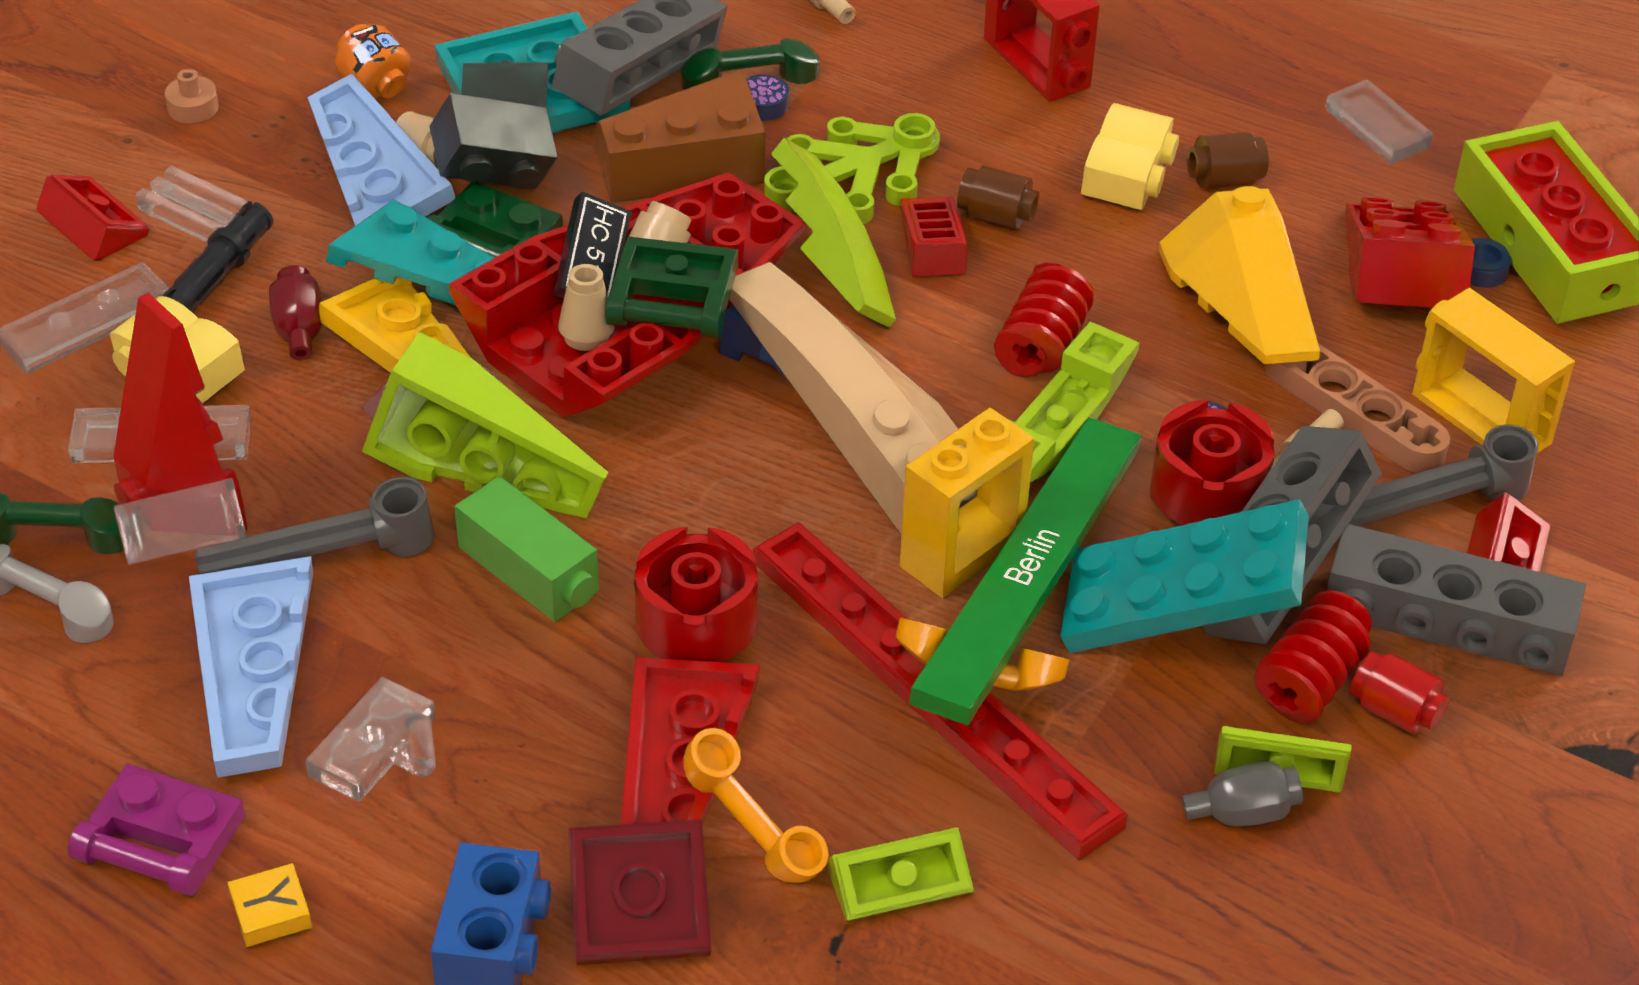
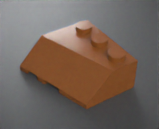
(682, 140)

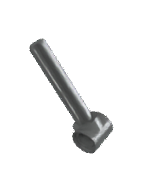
(1493, 468)
(396, 518)

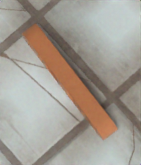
(1407, 438)

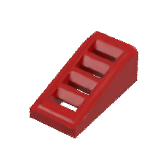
(934, 236)

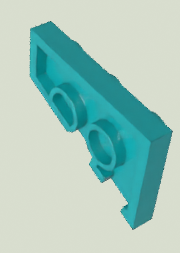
(409, 247)

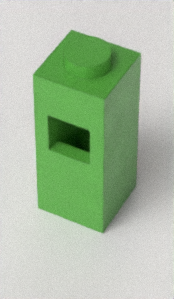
(527, 548)

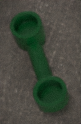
(796, 59)
(94, 515)

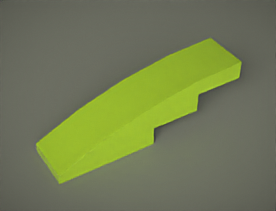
(839, 238)

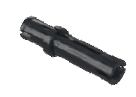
(226, 249)

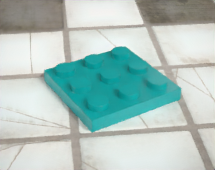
(524, 44)

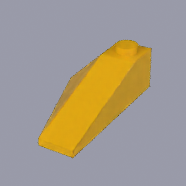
(1244, 269)

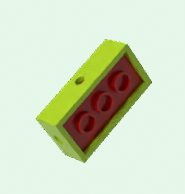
(1555, 217)

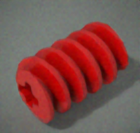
(1044, 320)
(1315, 656)

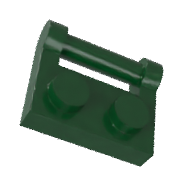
(495, 219)
(677, 273)

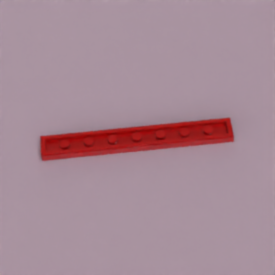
(995, 739)

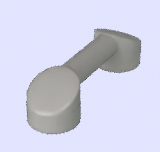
(82, 605)

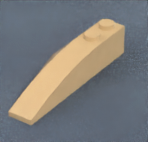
(851, 389)

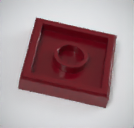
(639, 892)

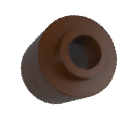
(1228, 159)
(998, 196)

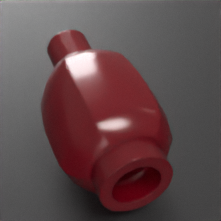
(295, 309)

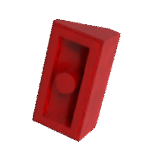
(89, 215)
(1509, 534)

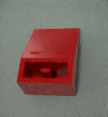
(1407, 253)

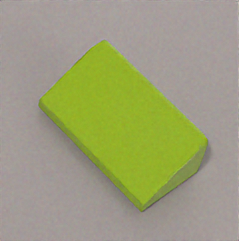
(1318, 762)
(900, 874)

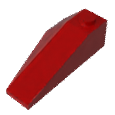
(162, 425)

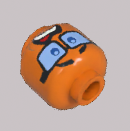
(373, 59)

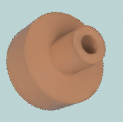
(191, 98)

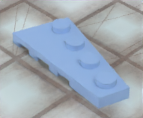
(373, 154)
(249, 658)

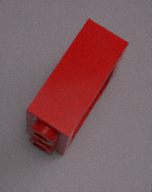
(1053, 64)

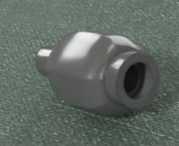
(1247, 795)

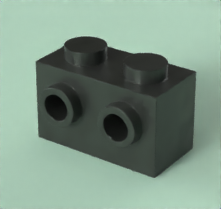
(493, 141)

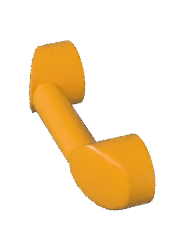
(1032, 669)
(789, 855)

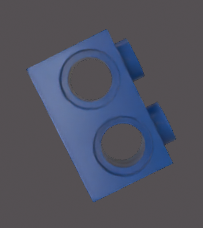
(490, 906)

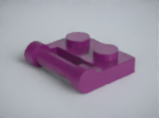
(162, 814)

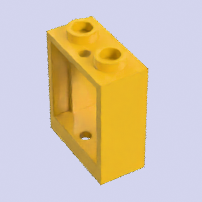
(1468, 402)
(951, 543)

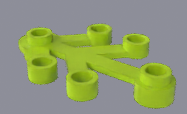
(910, 139)

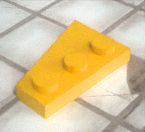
(384, 319)

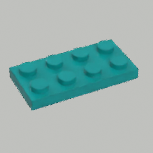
(1186, 576)

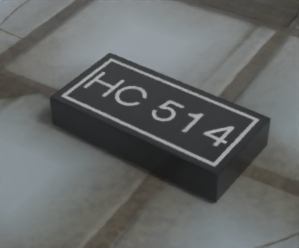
(593, 237)

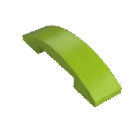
(1081, 389)

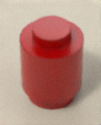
(1400, 692)

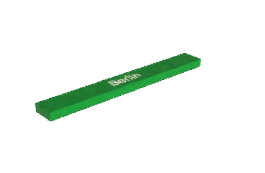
(1024, 573)

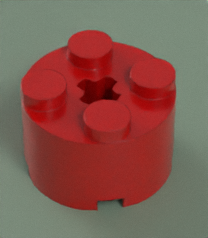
(1209, 461)
(696, 595)

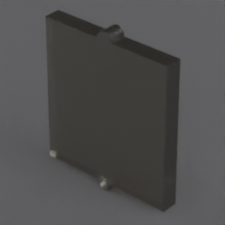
(507, 82)

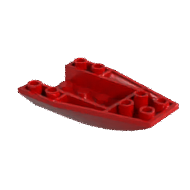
(517, 316)

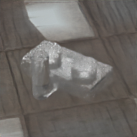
(380, 731)

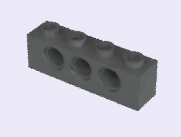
(635, 50)
(1331, 477)
(1459, 598)

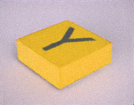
(269, 905)

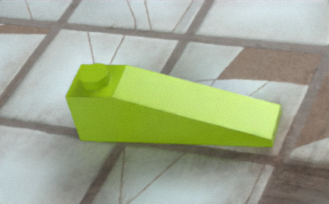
(464, 425)

